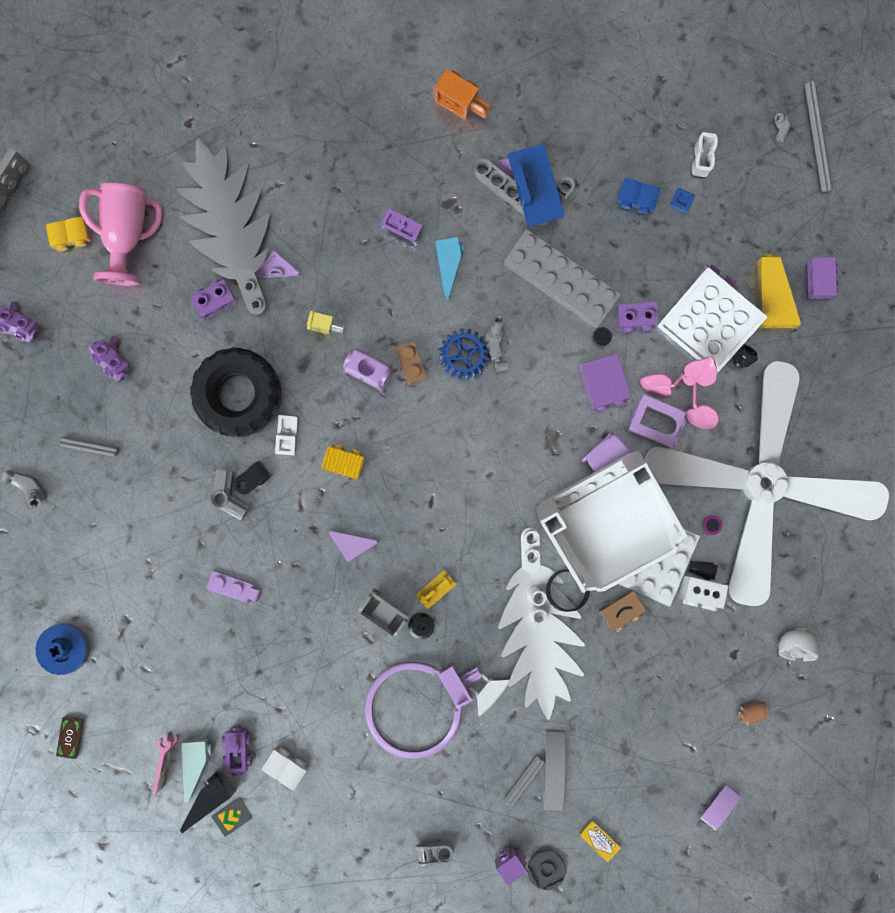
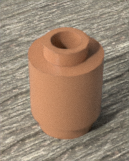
(753, 713)

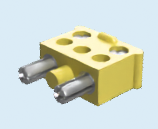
(323, 323)

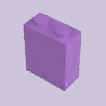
(605, 382)

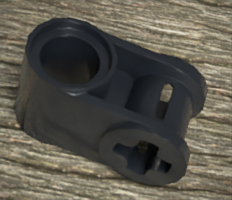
(254, 476)

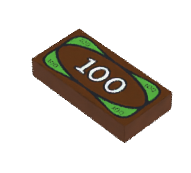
(69, 737)

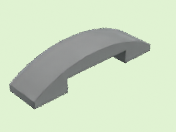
(554, 771)

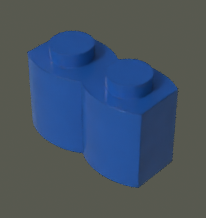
(638, 196)

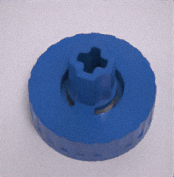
(47, 650)

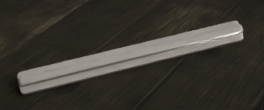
(818, 136)

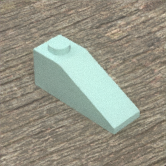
(194, 760)

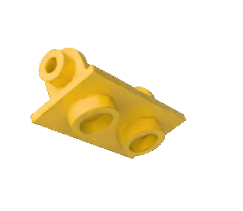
(435, 589)

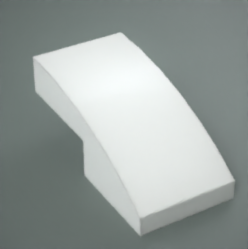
(286, 434)

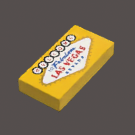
(600, 841)

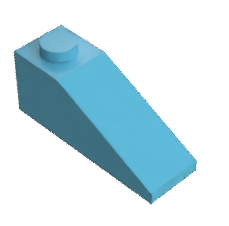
(449, 259)

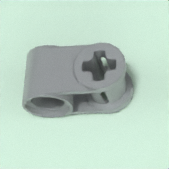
(433, 853)

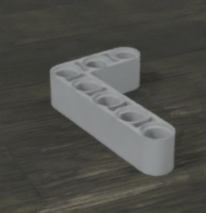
(508, 184)

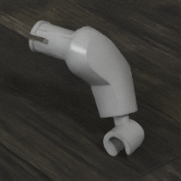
(493, 338)
(31, 490)

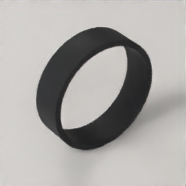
(548, 594)

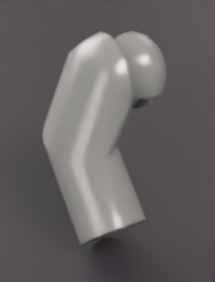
(783, 126)

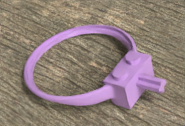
(453, 682)

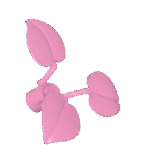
(697, 371)

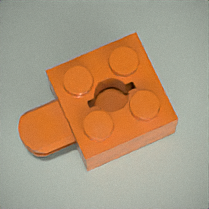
(460, 95)

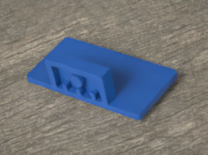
(536, 185)

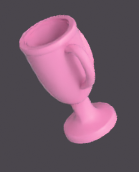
(120, 226)

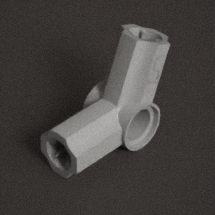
(232, 506)

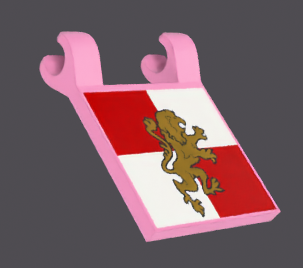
(162, 769)

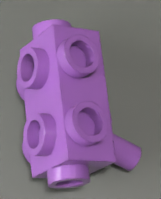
(16, 324)
(108, 358)
(236, 745)

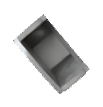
(384, 614)

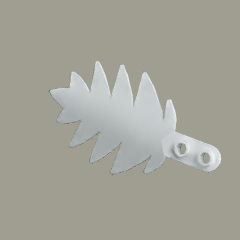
(538, 629)

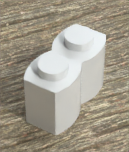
(704, 154)
(284, 768)

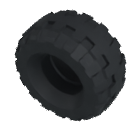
(209, 380)

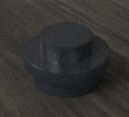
(602, 336)

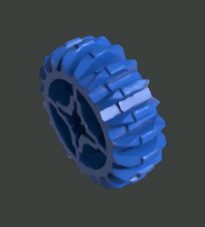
(456, 358)

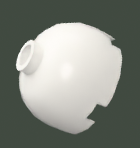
(799, 644)

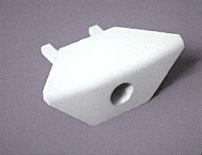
(489, 693)

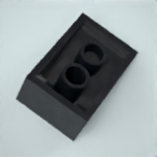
(214, 793)

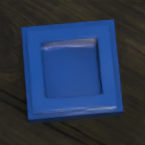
(682, 200)

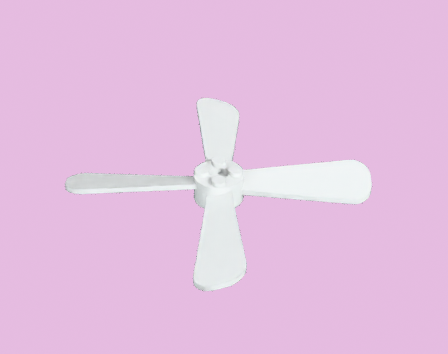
(752, 566)

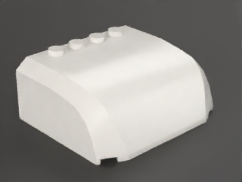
(611, 524)

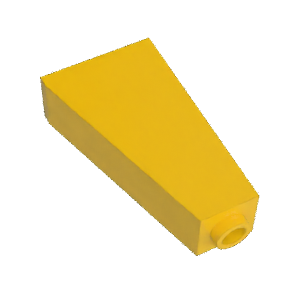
(775, 295)

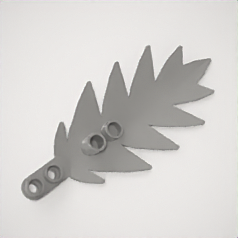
(234, 244)

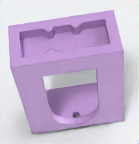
(666, 440)

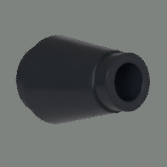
(703, 569)

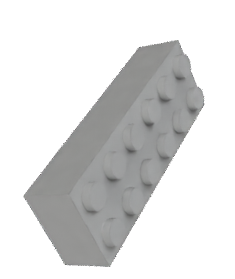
(561, 278)

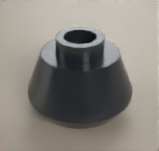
(745, 356)
(424, 621)

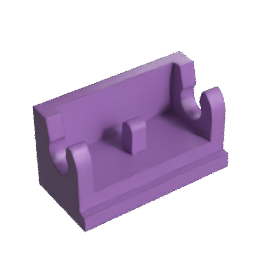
(402, 225)

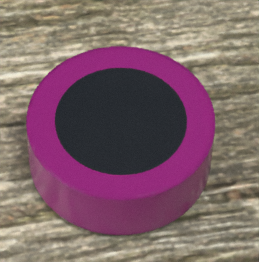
(712, 525)

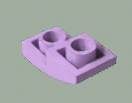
(720, 807)

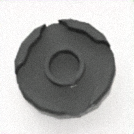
(546, 869)

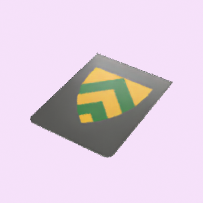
(232, 817)

